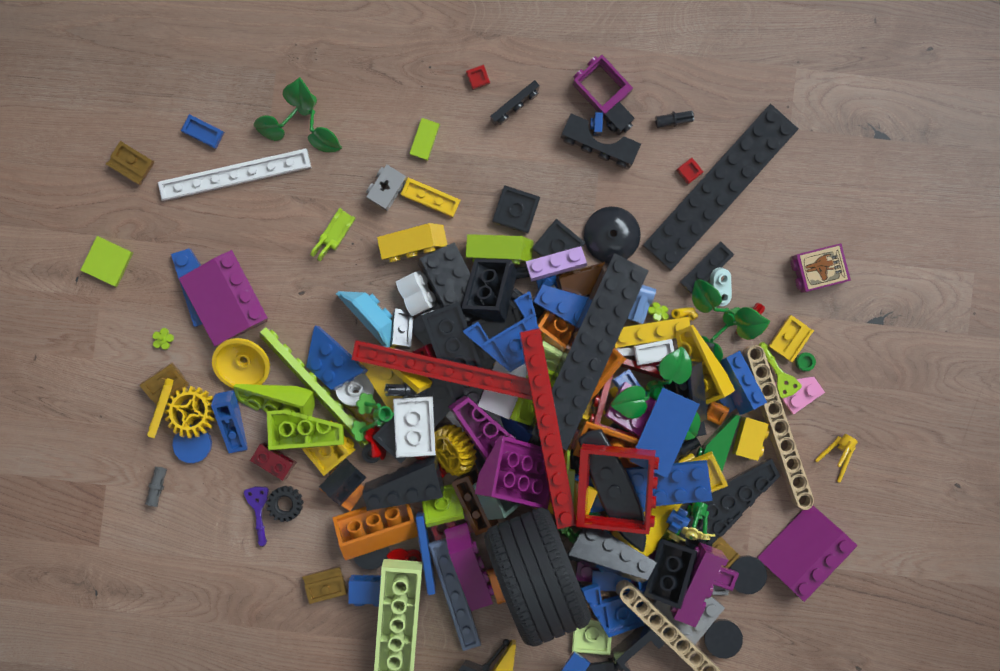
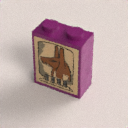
(820, 268)

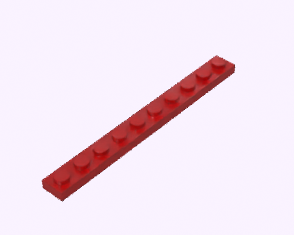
(441, 369)
(548, 428)

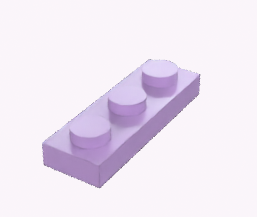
(556, 263)

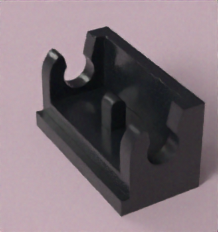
(342, 482)

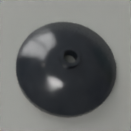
(598, 237)

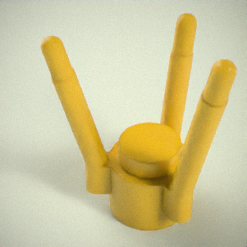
(847, 446)

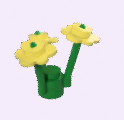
(698, 511)

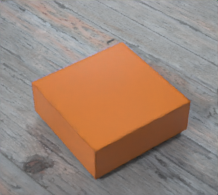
(716, 412)

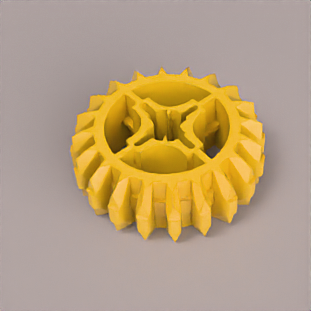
(188, 419)
(454, 450)

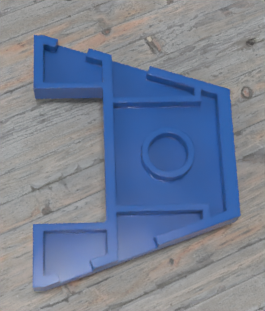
(507, 346)
(612, 612)

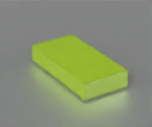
(424, 139)

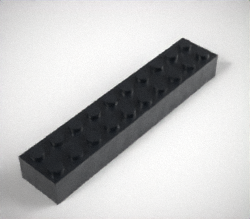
(593, 342)

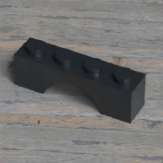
(578, 133)

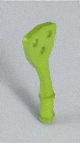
(781, 376)

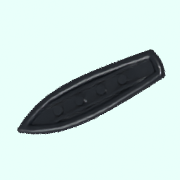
(614, 487)

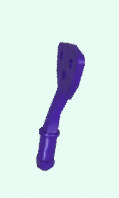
(258, 506)

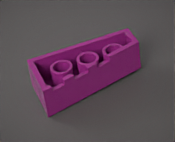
(478, 425)
(469, 567)
(700, 586)

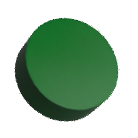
(805, 361)

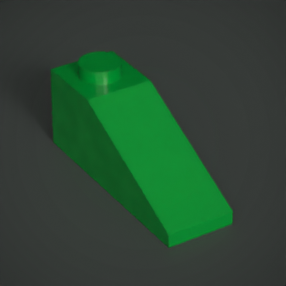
(720, 441)

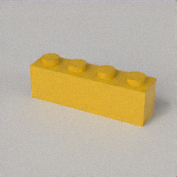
(651, 332)

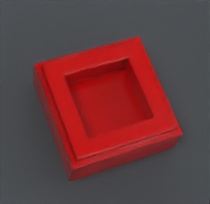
(478, 77)
(689, 170)

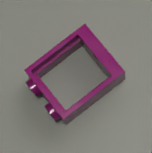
(593, 64)

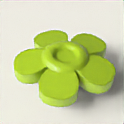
(658, 312)
(162, 339)

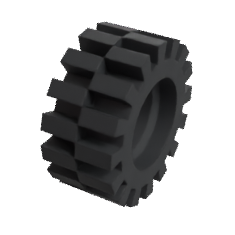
(273, 506)

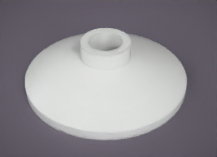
(360, 383)

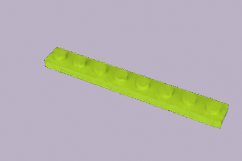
(309, 381)

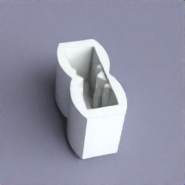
(416, 293)

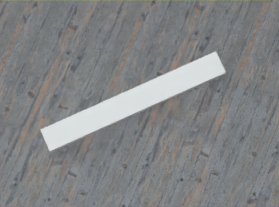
(234, 174)

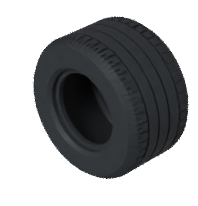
(536, 577)

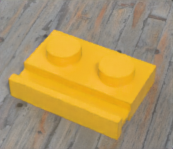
(790, 338)

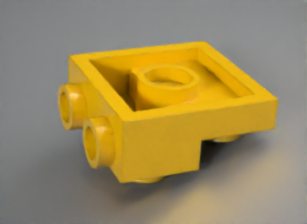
(328, 457)

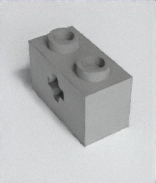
(395, 181)

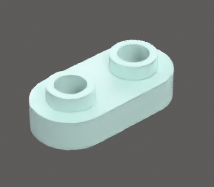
(724, 286)

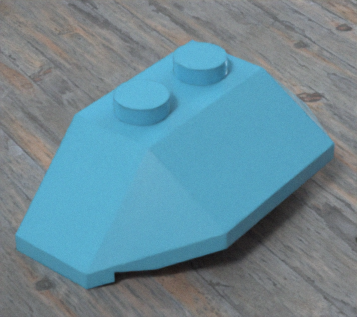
(372, 316)

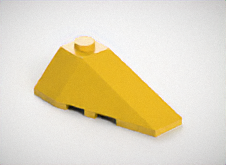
(716, 380)
(661, 515)

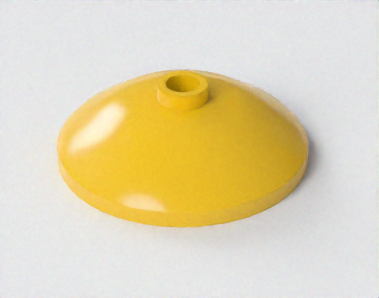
(233, 369)

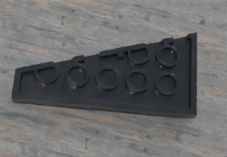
(733, 500)

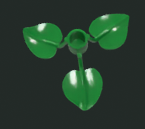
(298, 95)
(748, 321)
(673, 367)

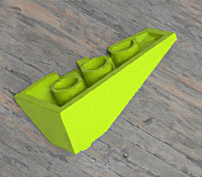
(276, 398)
(297, 431)

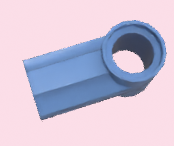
(641, 304)

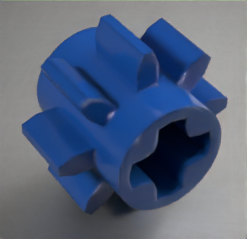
(678, 520)

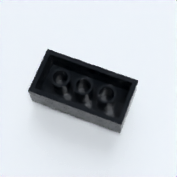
(447, 276)

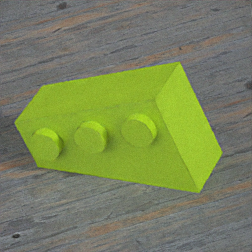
(499, 247)

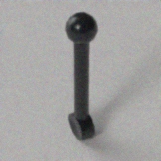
(506, 642)

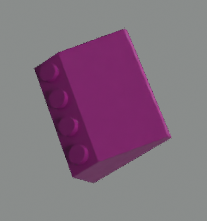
(223, 298)
(515, 474)
(807, 552)

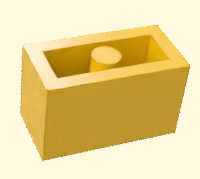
(750, 438)

